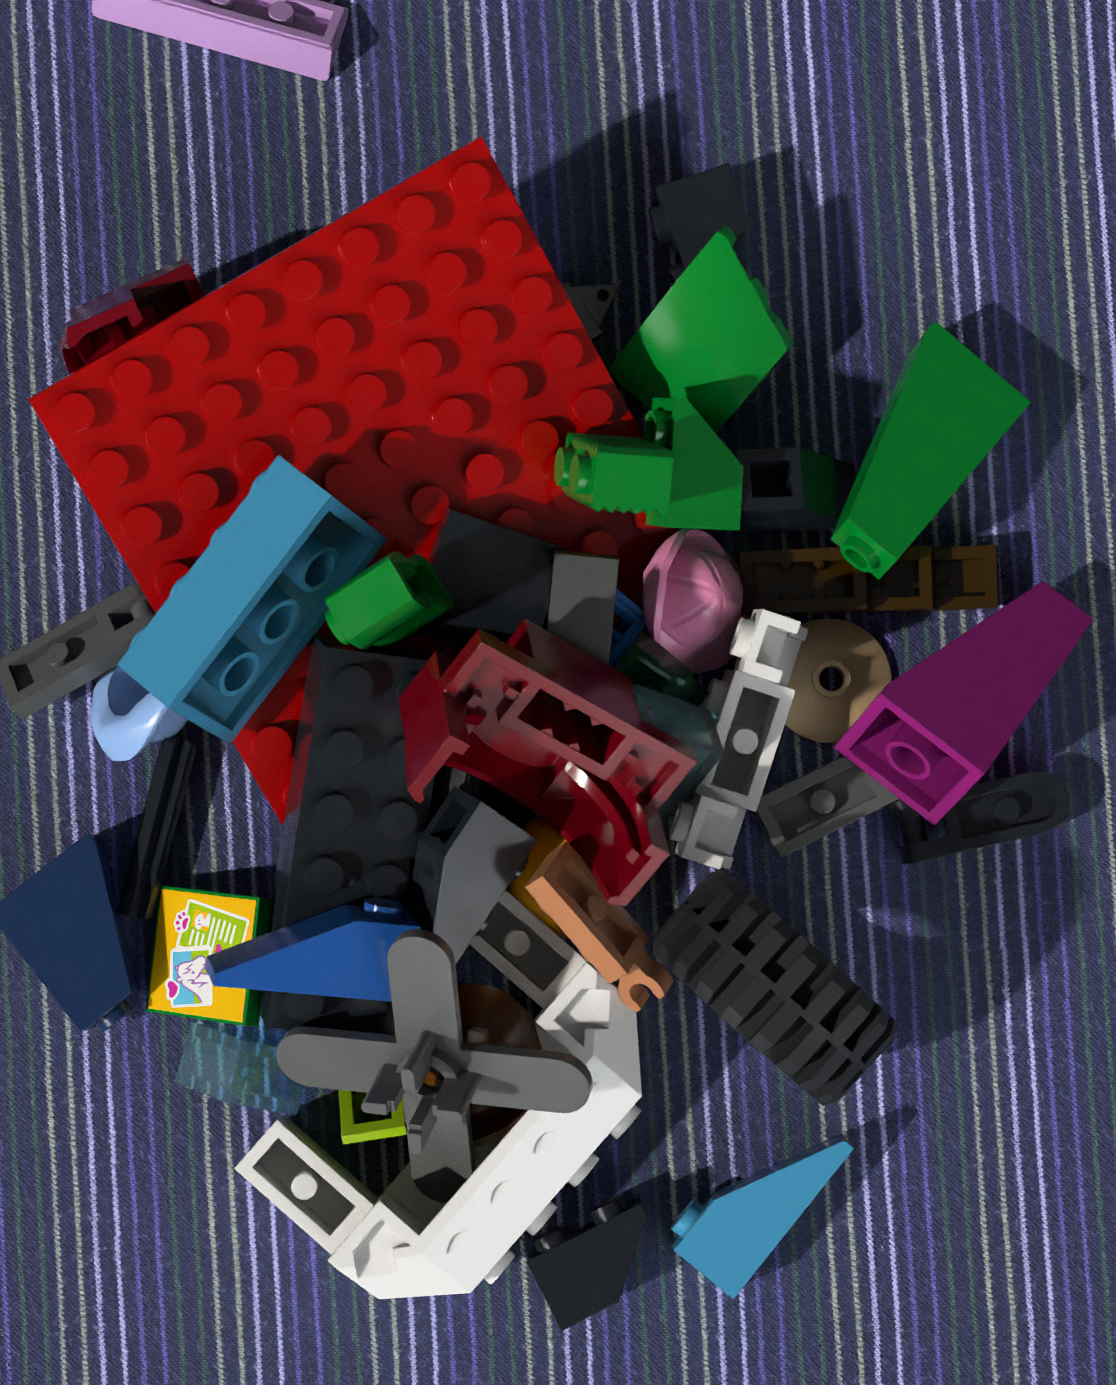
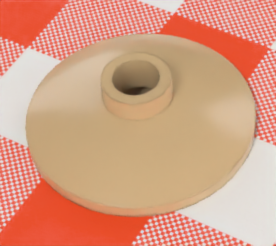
(864, 669)

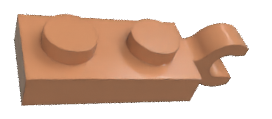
(601, 931)

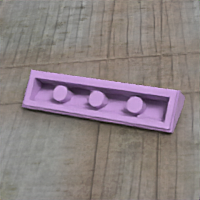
(276, 33)

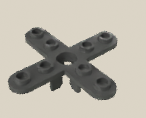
(427, 1036)

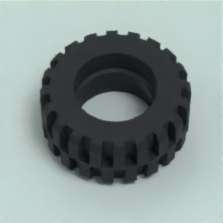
(773, 987)

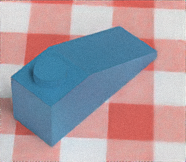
(746, 1220)

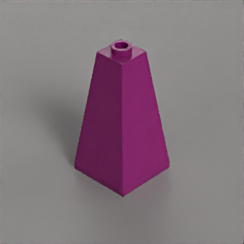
(958, 708)

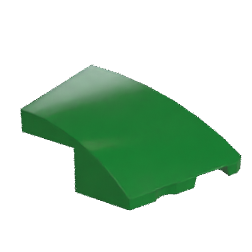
(706, 338)

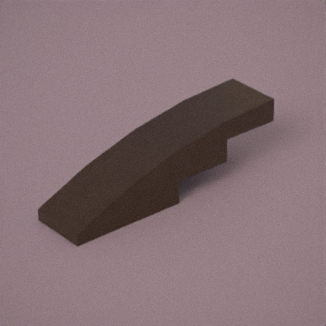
(825, 583)

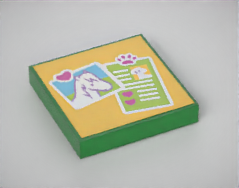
(187, 931)

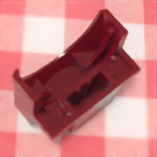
(555, 738)

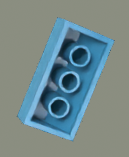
(250, 601)

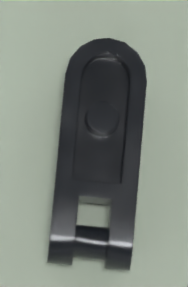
(986, 816)

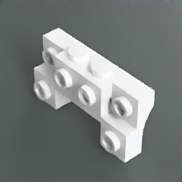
(749, 718)

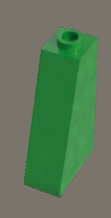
(928, 442)

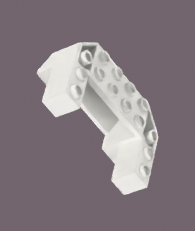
(431, 1248)

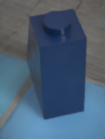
(74, 935)

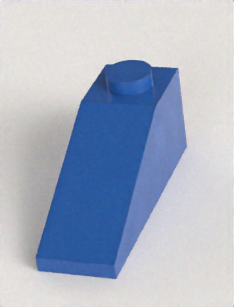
(323, 955)

